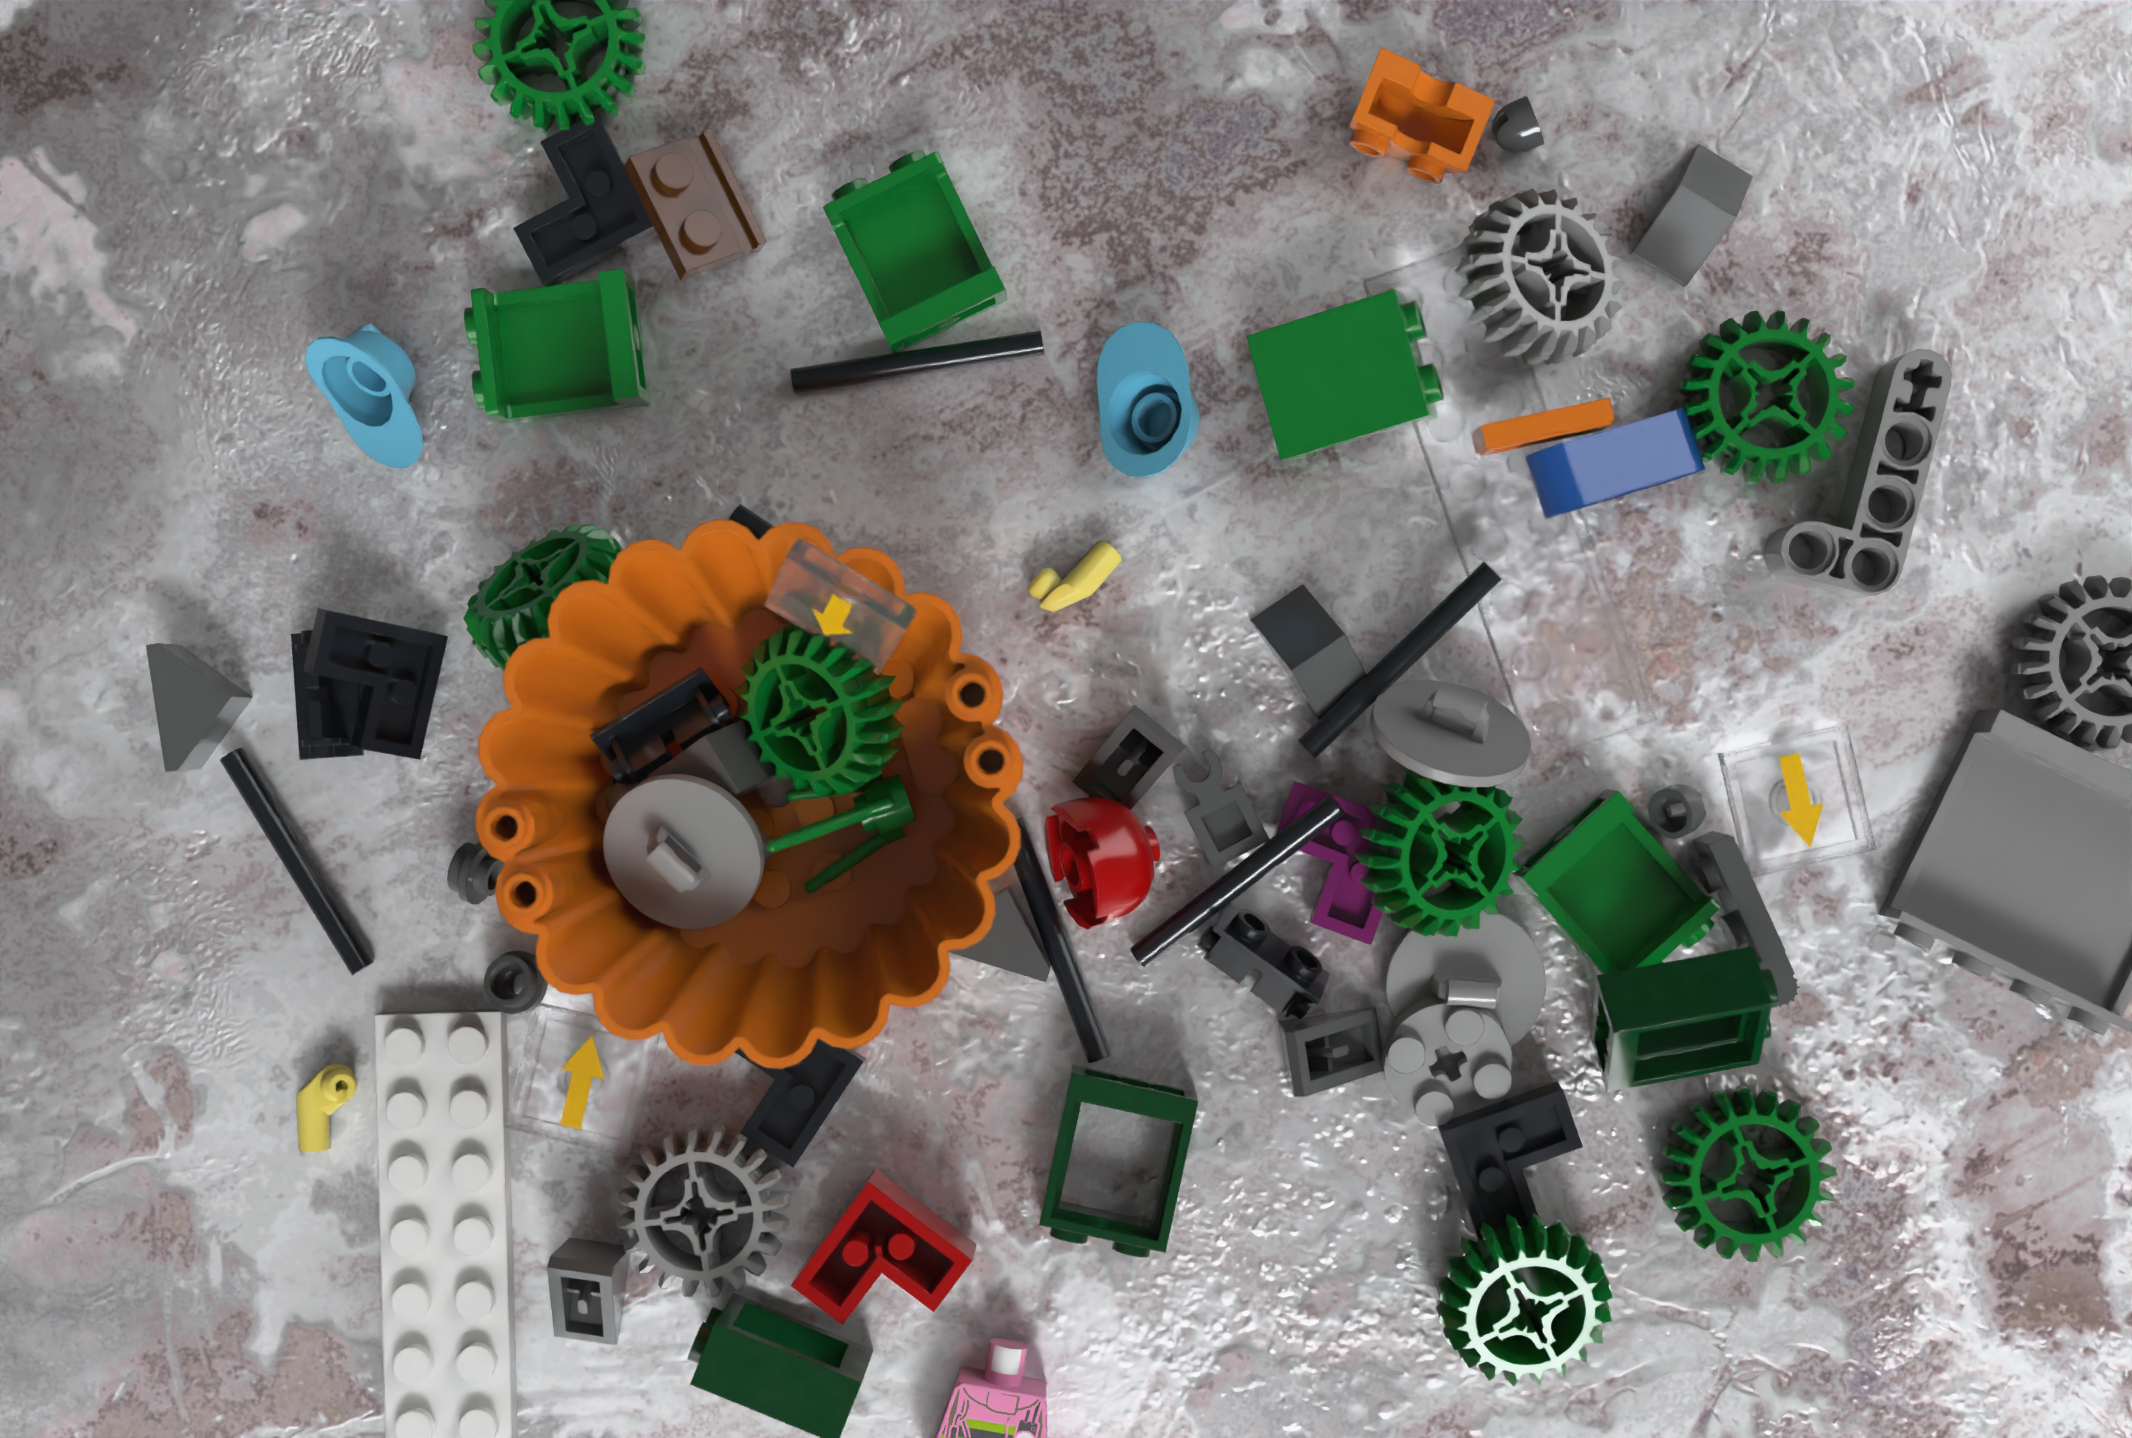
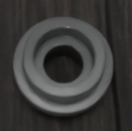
(473, 873)
(500, 980)

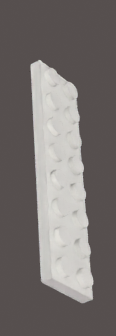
(445, 1224)

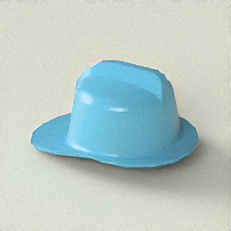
(371, 391)
(1145, 400)

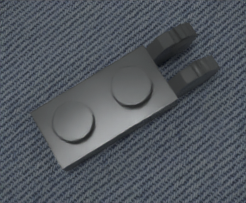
(1746, 917)

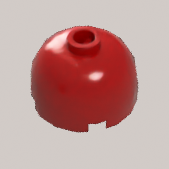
(1103, 857)

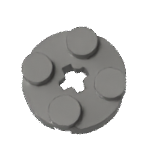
(1440, 1094)

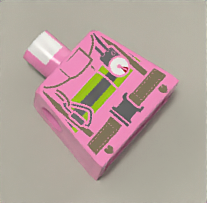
(996, 1399)

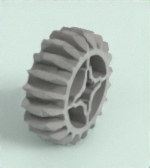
(1524, 292)
(2064, 627)
(705, 1240)

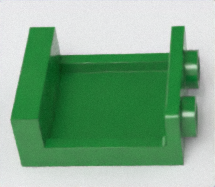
(914, 250)
(558, 349)
(1345, 374)
(1616, 888)

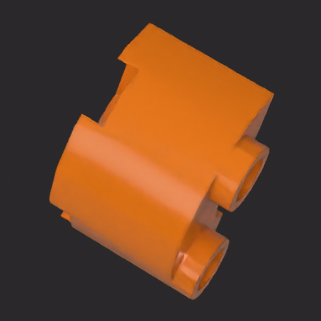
(1418, 119)

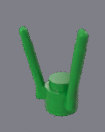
(881, 807)

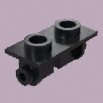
(324, 708)
(680, 712)
(1290, 974)

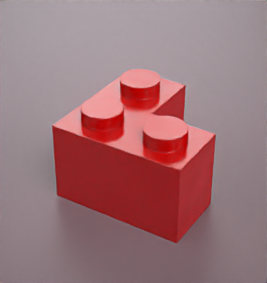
(889, 1235)

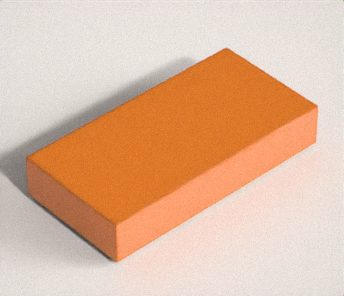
(1542, 427)

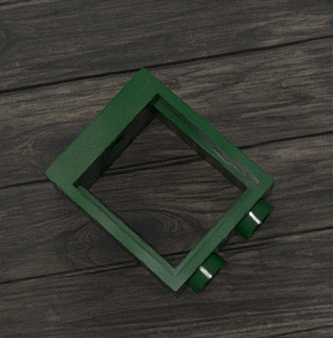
(1681, 1018)
(1129, 1234)
(779, 1366)

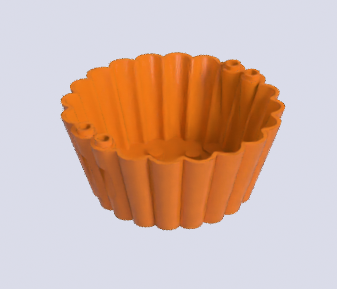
(792, 958)

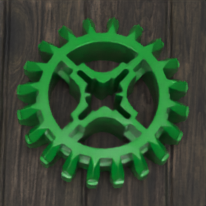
(535, 55)
(1786, 416)
(519, 594)
(828, 747)
(1417, 851)
(1796, 1161)
(1552, 1271)

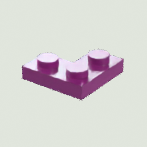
(1343, 899)

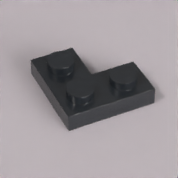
(600, 211)
(398, 674)
(800, 1099)
(1498, 1142)

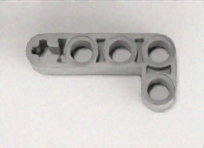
(1875, 470)

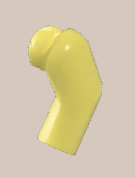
(1079, 582)
(320, 1099)

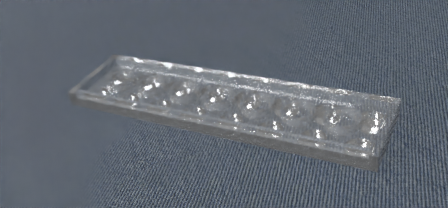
(1554, 608)

